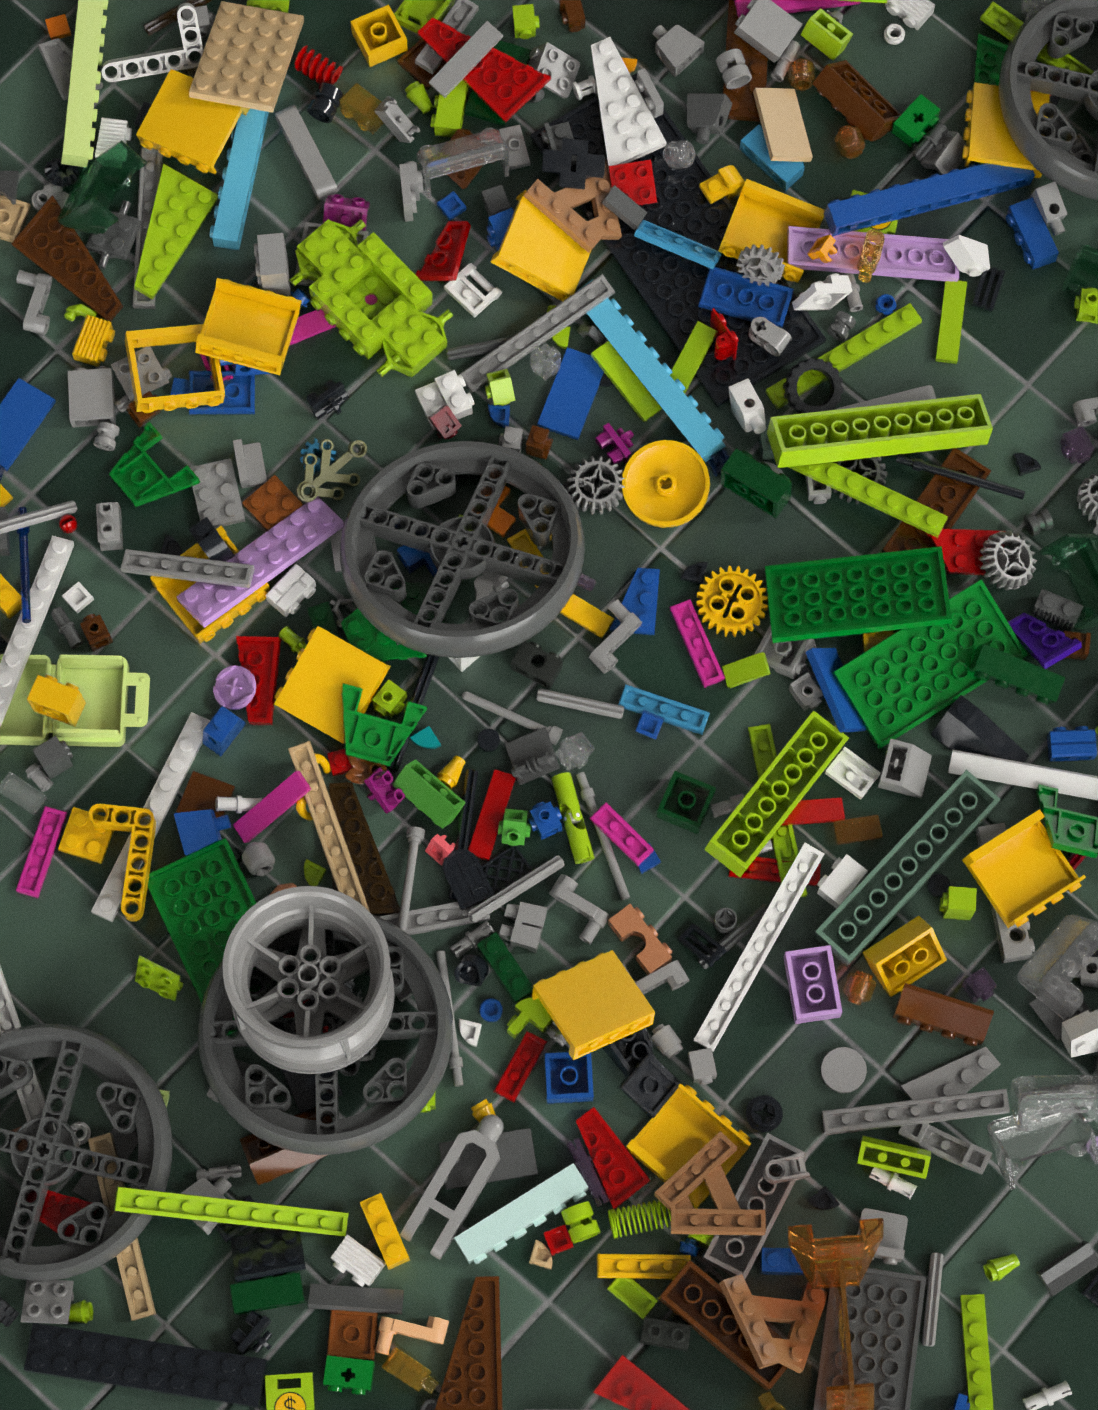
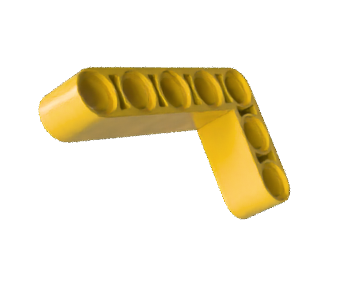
(135, 853)

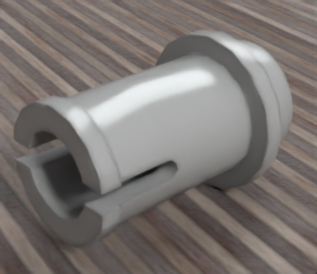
(39, 777)

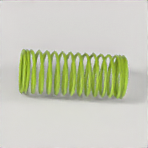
(612, 1216)

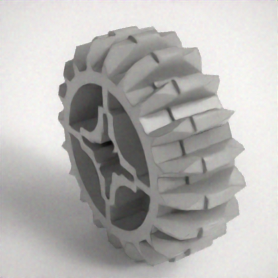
(587, 484)
(1086, 500)
(1014, 560)

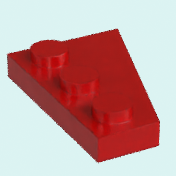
(58, 1208)

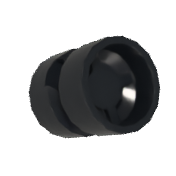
(325, 104)

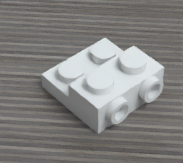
(824, 294)
(446, 391)

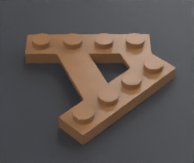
(560, 206)
(727, 1217)
(754, 1310)

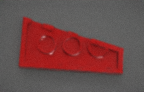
(613, 1162)

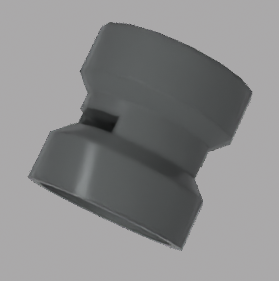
(841, 326)
(1038, 522)
(727, 917)

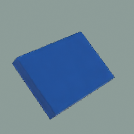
(238, 393)

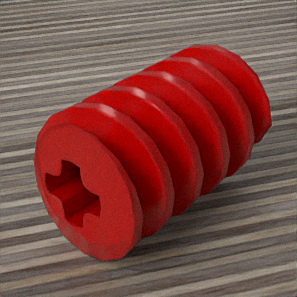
(316, 68)

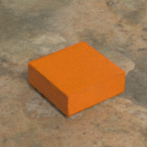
(58, 27)

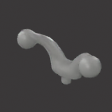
(336, 610)

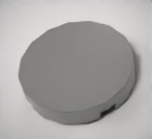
(843, 1070)

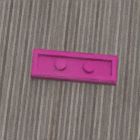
(621, 834)

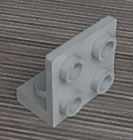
(649, 93)

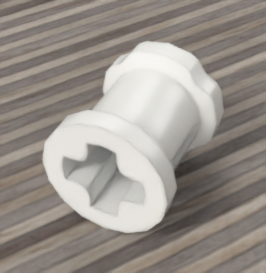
(584, 87)

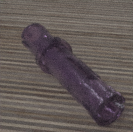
(587, 1171)

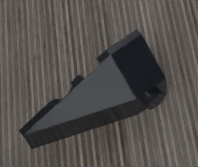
(972, 731)
(629, 1050)

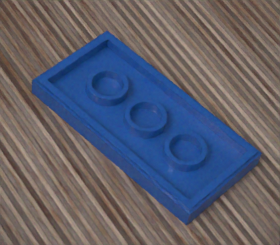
(739, 298)
(571, 394)
(19, 418)
(823, 663)

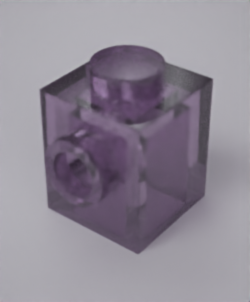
(1076, 445)
(979, 985)

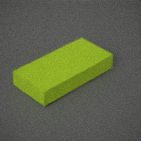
(746, 670)
(633, 1296)

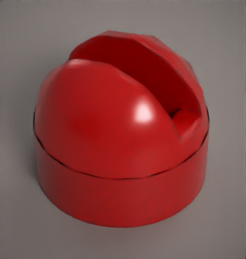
(70, 526)

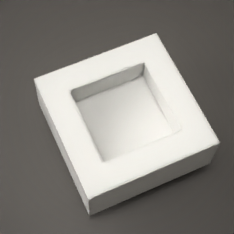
(78, 597)

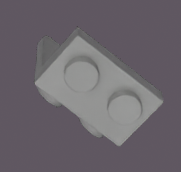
(556, 64)
(894, 1235)

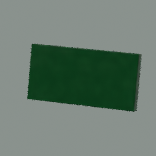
(476, 106)

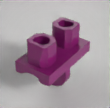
(620, 451)
(382, 790)

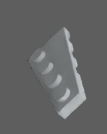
(954, 1077)

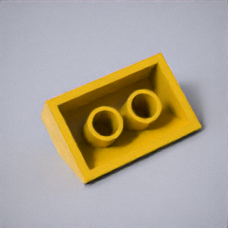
(905, 955)

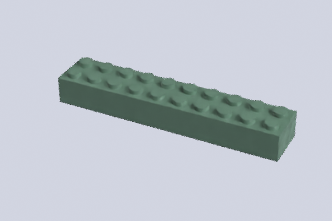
(906, 868)

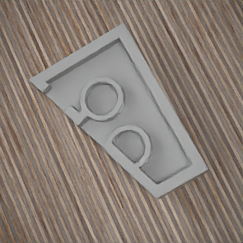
(58, 61)

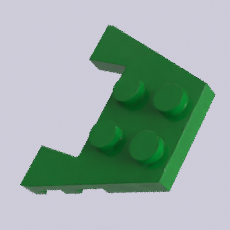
(142, 478)
(372, 641)
(371, 736)
(1065, 828)

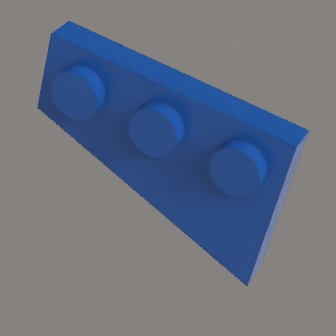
(642, 600)

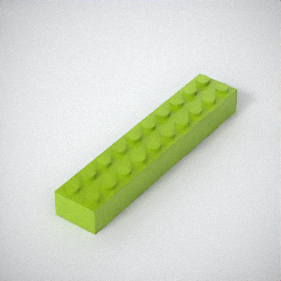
(879, 430)

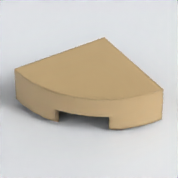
(541, 1255)

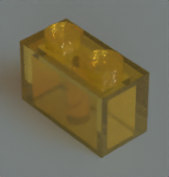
(360, 107)

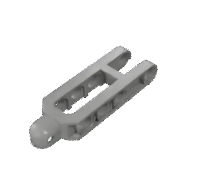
(484, 1136)

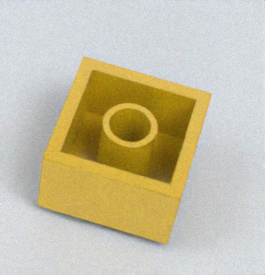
(379, 35)
(56, 700)

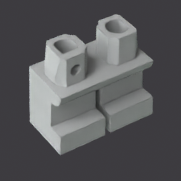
(109, 526)
(527, 927)

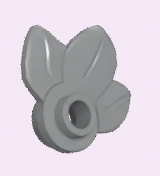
(49, 190)

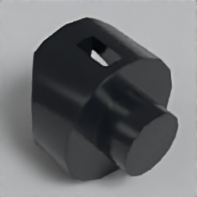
(471, 970)

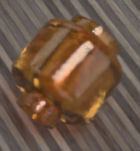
(801, 74)
(850, 142)
(859, 987)

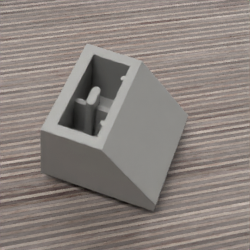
(905, 769)

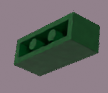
(505, 968)
(267, 1293)

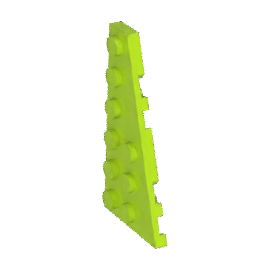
(175, 219)

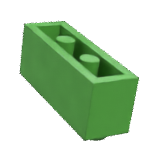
(429, 794)

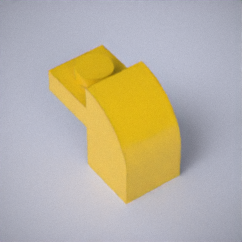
(725, 183)

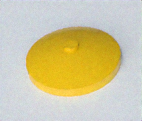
(666, 483)

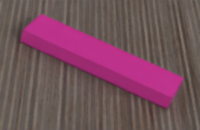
(697, 643)
(272, 806)
(41, 852)

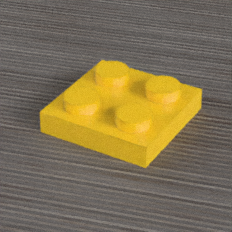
(83, 838)

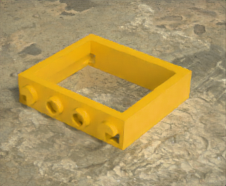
(170, 336)

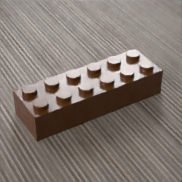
(704, 1307)

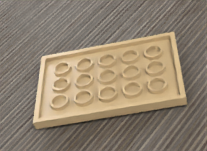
(246, 56)

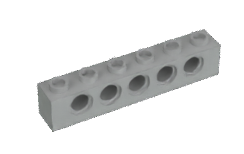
(1009, 949)

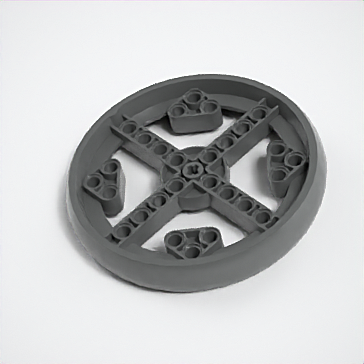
(1050, 152)
(462, 548)
(386, 1112)
(146, 1114)

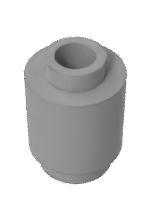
(666, 1041)

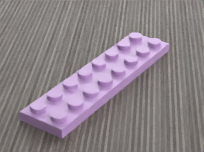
(900, 255)
(269, 555)

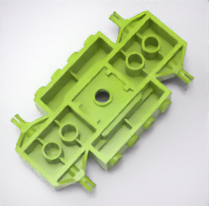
(351, 272)

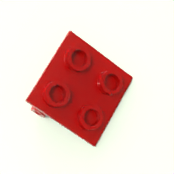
(635, 181)
(726, 340)

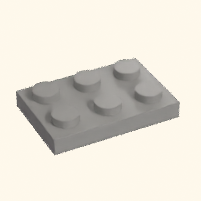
(218, 493)

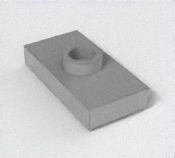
(516, 147)

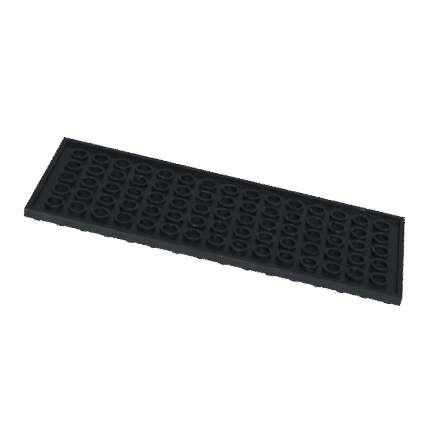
(673, 283)

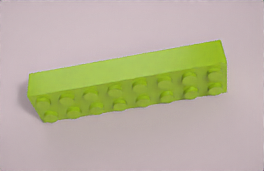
(776, 794)

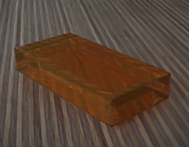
(857, 829)

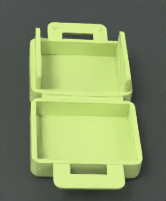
(104, 686)

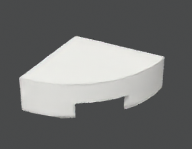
(470, 1031)

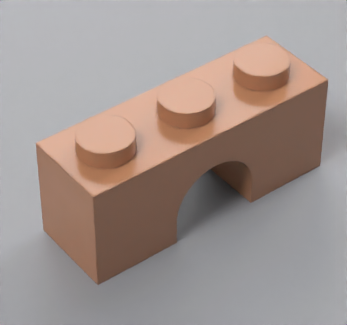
(630, 923)

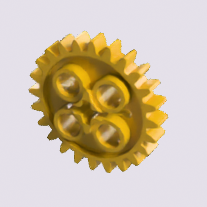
(750, 609)

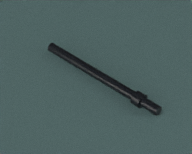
(918, 464)

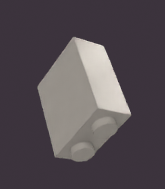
(767, 28)
(91, 396)

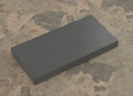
(515, 1153)

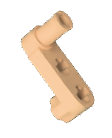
(433, 1332)

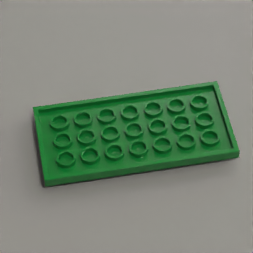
(857, 594)
(925, 667)
(200, 906)

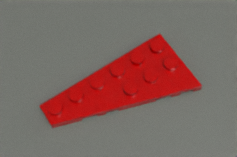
(496, 79)

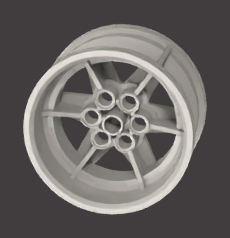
(312, 911)

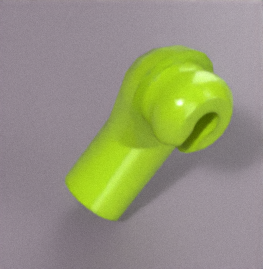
(78, 310)

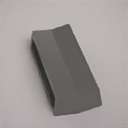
(1068, 1268)

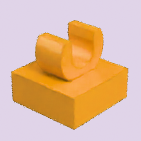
(821, 249)

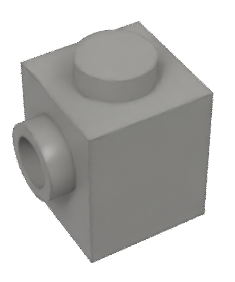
(204, 18)
(702, 1066)

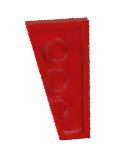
(261, 658)
(635, 1389)

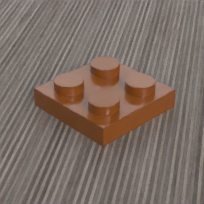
(271, 503)

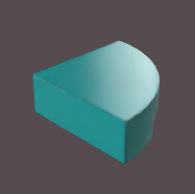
(426, 739)

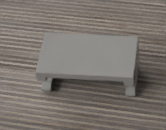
(396, 120)

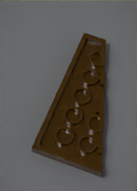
(363, 850)

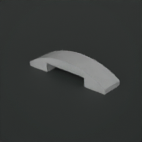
(947, 1146)

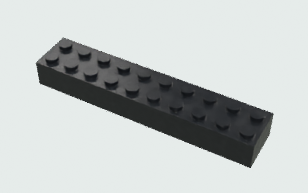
(146, 1365)

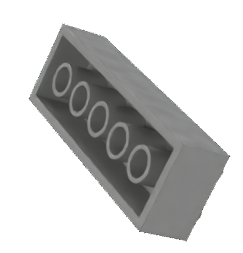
(738, 1252)

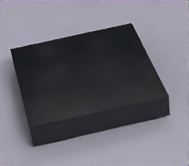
(649, 1085)

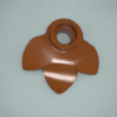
(361, 769)

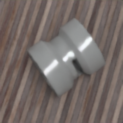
(106, 436)

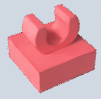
(439, 848)

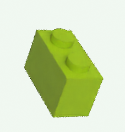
(826, 34)
(958, 903)

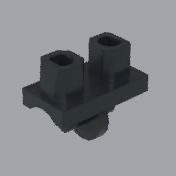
(329, 400)
(259, 1325)

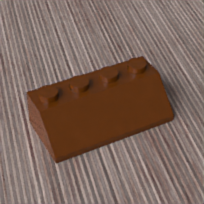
(856, 99)
(942, 1014)
(272, 1161)

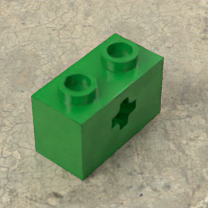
(916, 121)
(338, 1366)

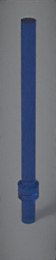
(24, 569)

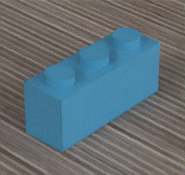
(781, 172)

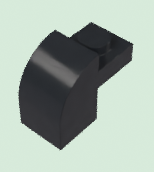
(211, 541)

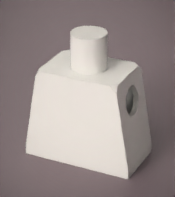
(751, 414)

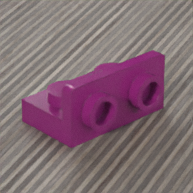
(346, 210)

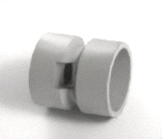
(733, 68)

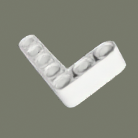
(163, 55)

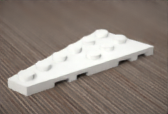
(625, 118)

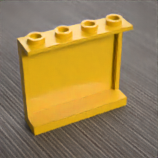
(187, 126)
(987, 133)
(763, 219)
(541, 252)
(248, 326)
(171, 588)
(315, 682)
(1022, 871)
(594, 1003)
(679, 1133)

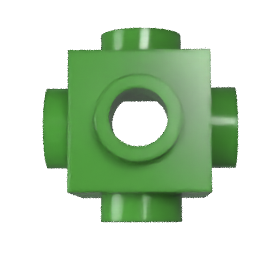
(514, 827)

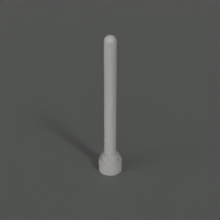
(553, 732)
(414, 836)

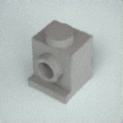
(512, 438)
(817, 496)
(804, 700)

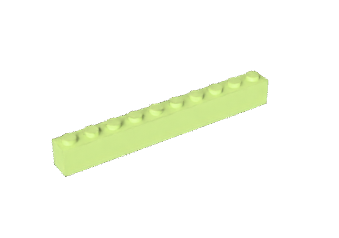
(83, 82)

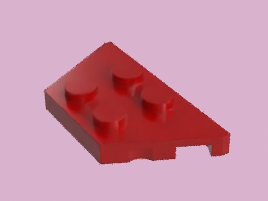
(962, 549)

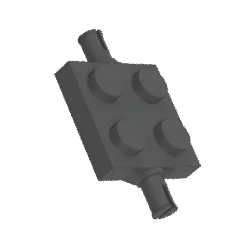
(117, 239)

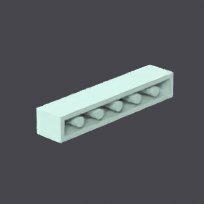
(522, 1213)

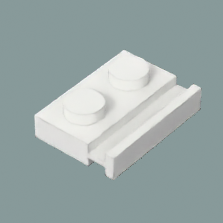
(852, 773)

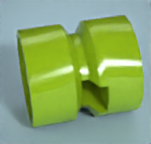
(581, 1222)

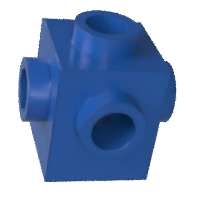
(548, 826)

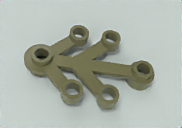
(328, 471)

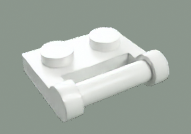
(468, 295)

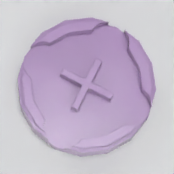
(234, 687)

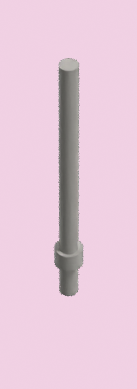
(588, 796)
(455, 1060)

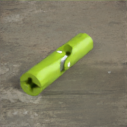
(571, 815)

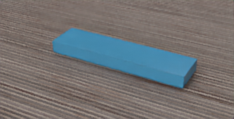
(677, 244)
(673, 711)

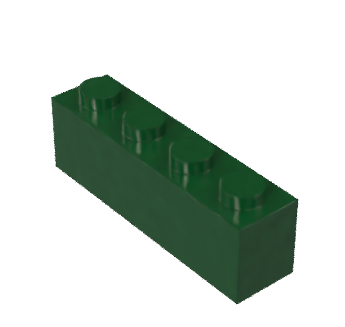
(1016, 674)

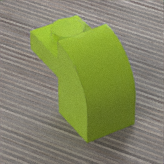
(529, 1011)

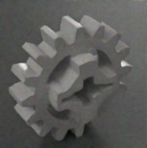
(760, 265)

